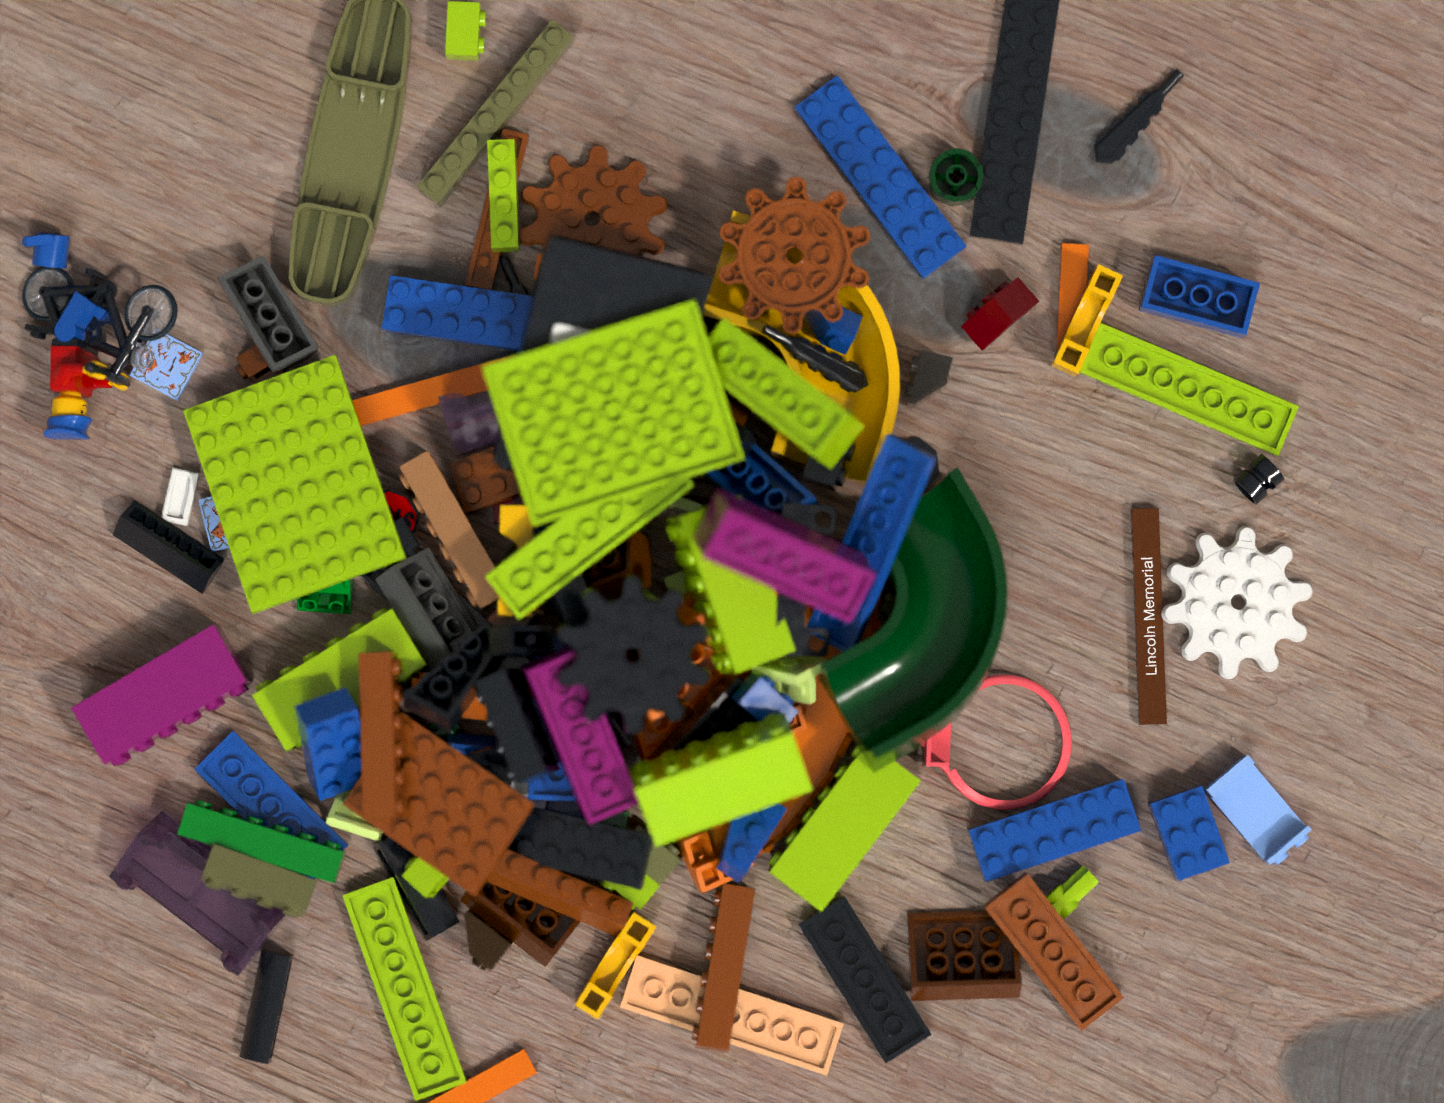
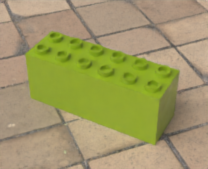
(782, 395)
(733, 606)
(334, 670)
(720, 779)
(841, 828)

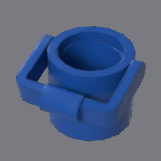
(48, 249)

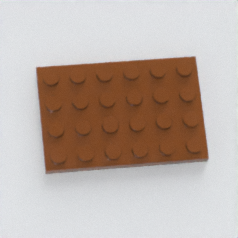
(454, 810)

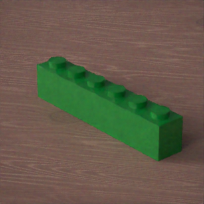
(262, 842)

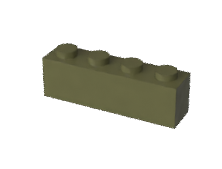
(258, 881)

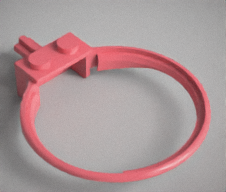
(937, 750)

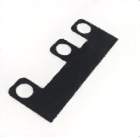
(794, 609)

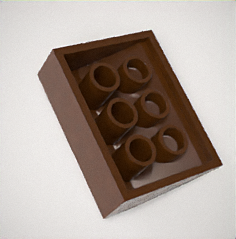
(522, 921)
(961, 957)

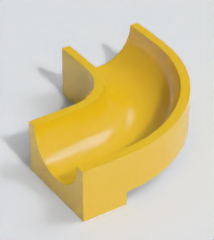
(871, 350)

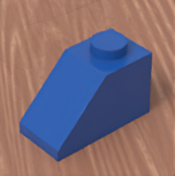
(836, 334)

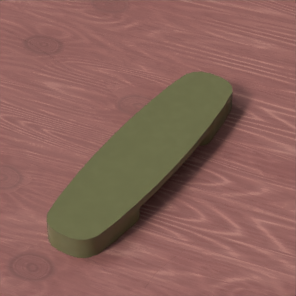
(350, 150)

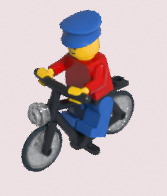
(80, 335)

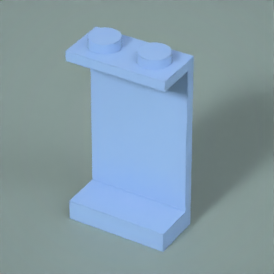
(1257, 811)

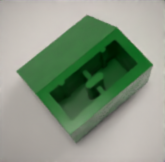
(329, 600)

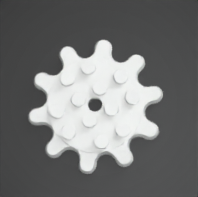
(1208, 609)

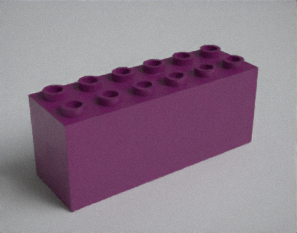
(784, 555)
(162, 696)
(582, 747)

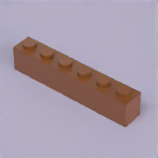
(381, 735)
(561, 892)
(724, 968)

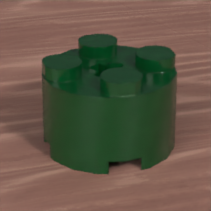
(943, 167)

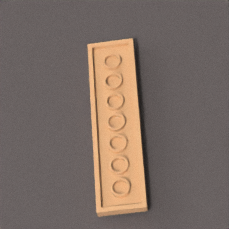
(758, 1022)

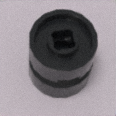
(1258, 479)

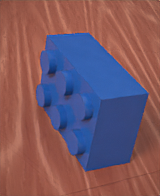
(1188, 833)

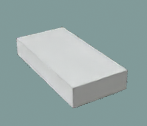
(180, 496)

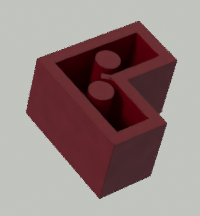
(998, 312)

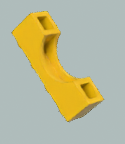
(1086, 320)
(518, 527)
(615, 964)

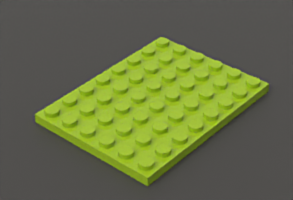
(613, 412)
(294, 484)

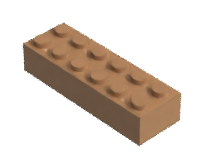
(452, 526)

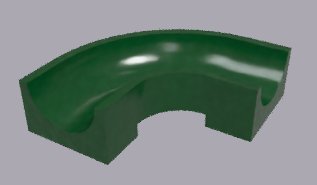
(939, 637)

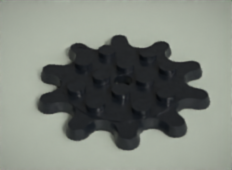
(664, 659)

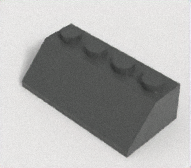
(268, 314)
(427, 606)

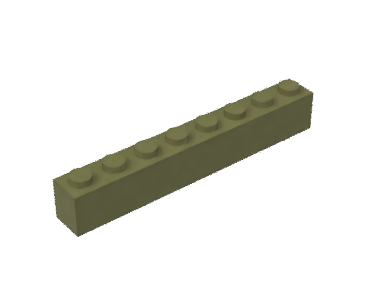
(496, 113)

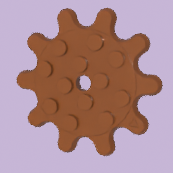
(597, 190)
(794, 224)

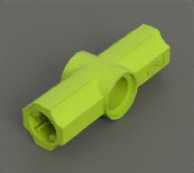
(1066, 896)

